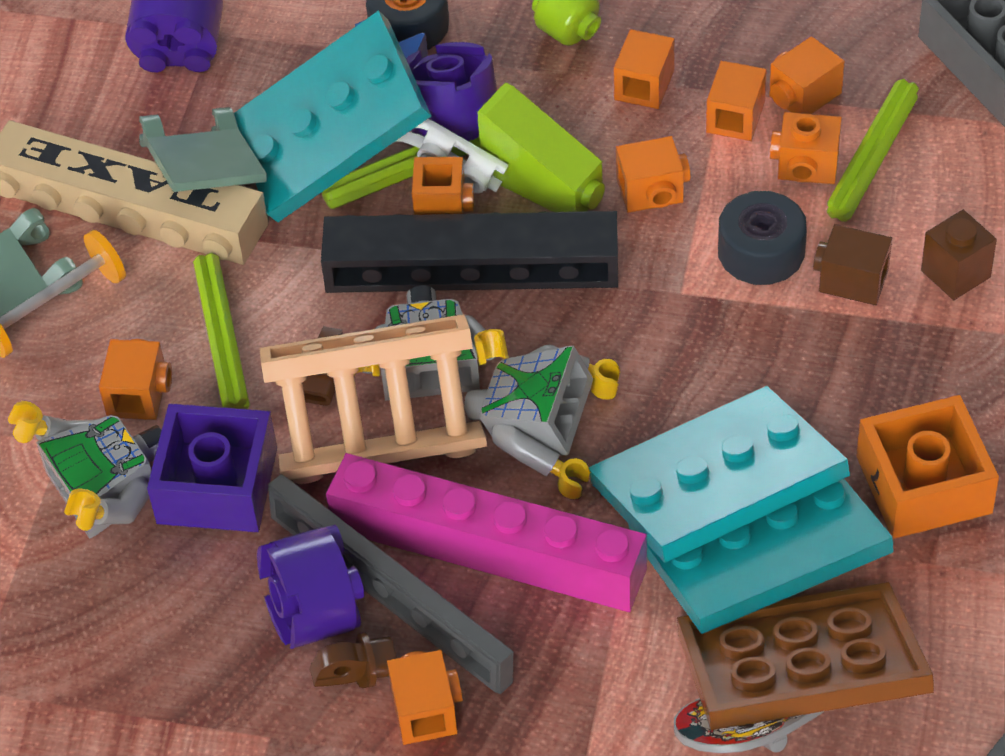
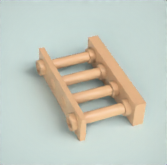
(392, 350)

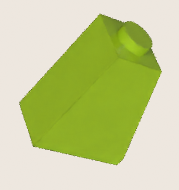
(541, 155)

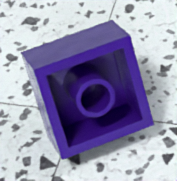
(212, 467)

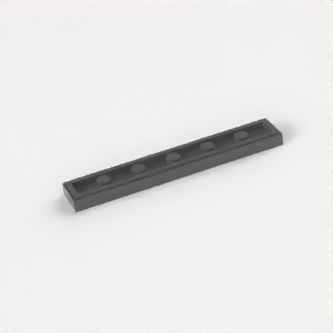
(399, 589)

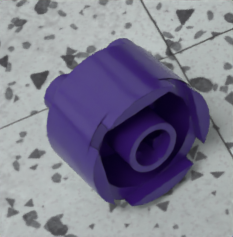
(174, 33)
(454, 85)
(310, 586)

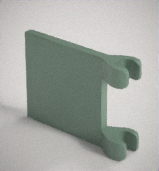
(202, 158)
(17, 273)

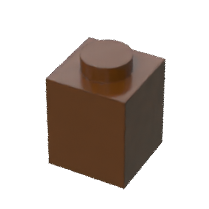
(958, 254)
(853, 264)

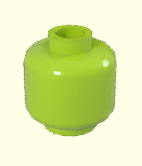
(567, 19)

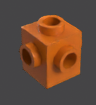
(807, 147)

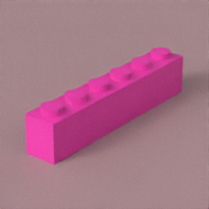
(490, 532)

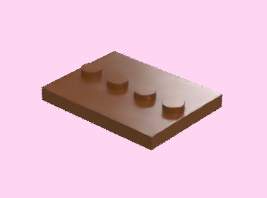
(806, 657)

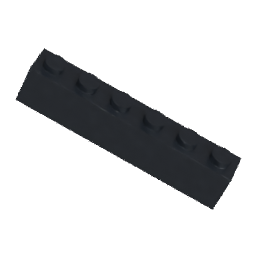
(470, 251)

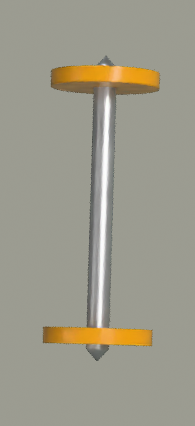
(102, 257)

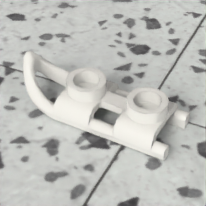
(439, 143)

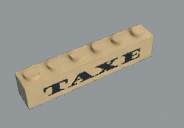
(127, 193)

